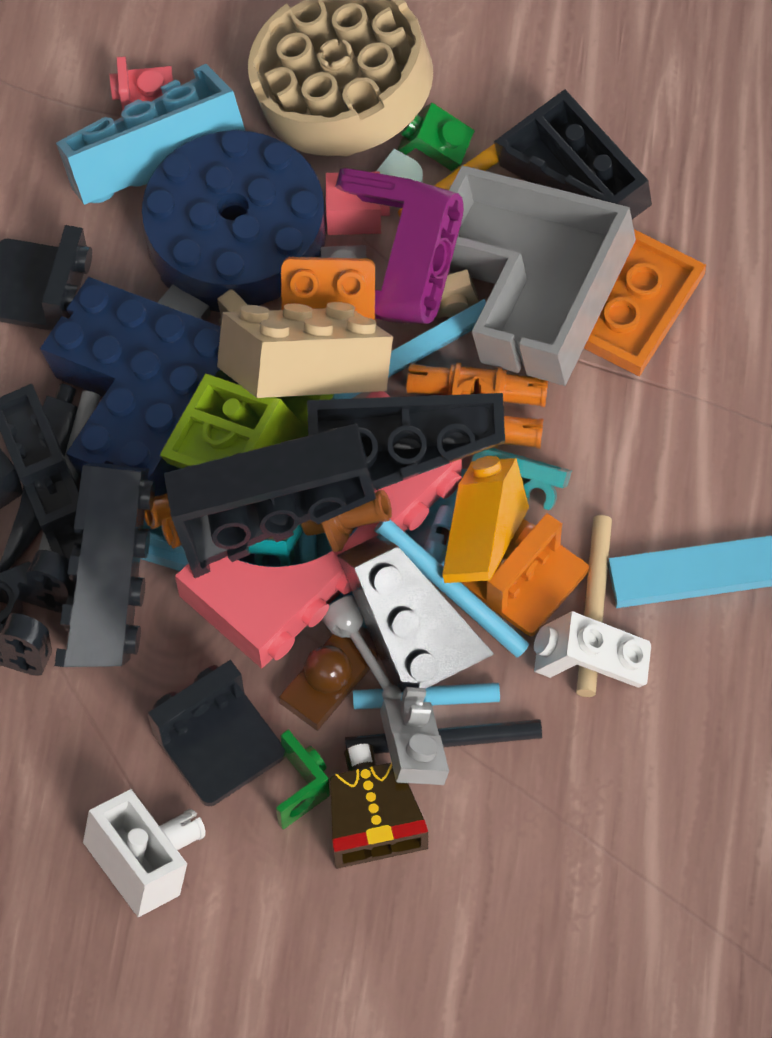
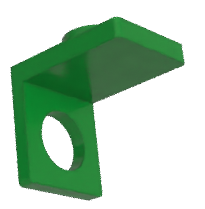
(312, 769)

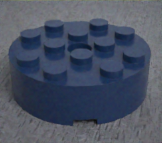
(230, 214)

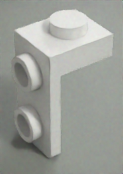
(592, 645)

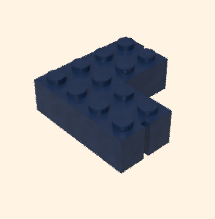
(141, 363)

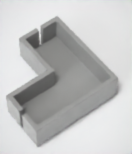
(550, 268)

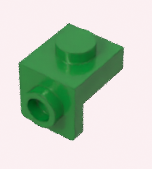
(437, 136)

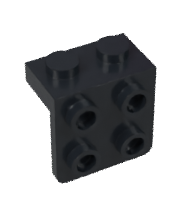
(41, 278)
(215, 734)

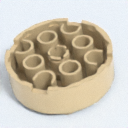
(340, 73)

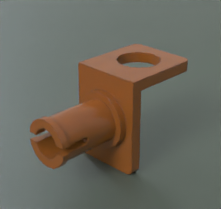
(340, 527)

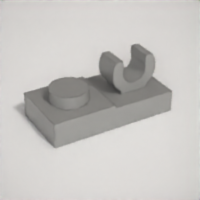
(414, 739)

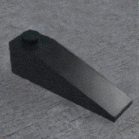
(414, 432)

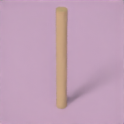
(595, 592)

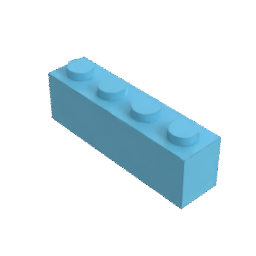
(128, 150)

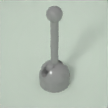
(345, 621)

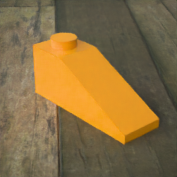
(484, 519)

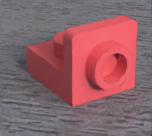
(138, 83)

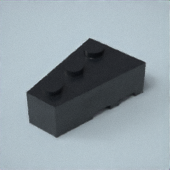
(571, 153)

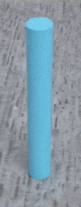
(436, 695)

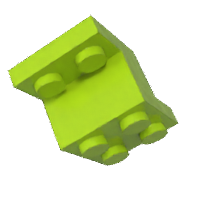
(230, 421)

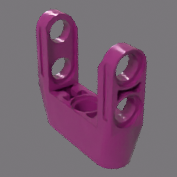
(421, 244)

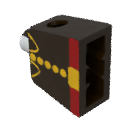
(373, 812)

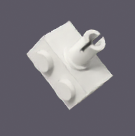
(139, 852)

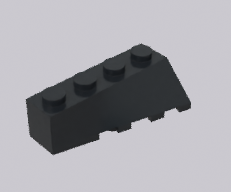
(266, 494)
(107, 566)

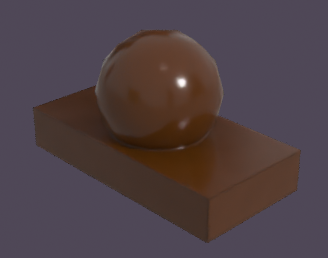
(325, 680)

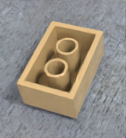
(304, 350)

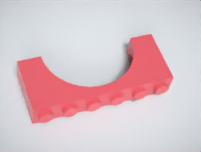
(269, 606)

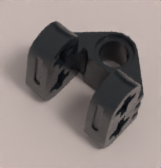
(43, 583)

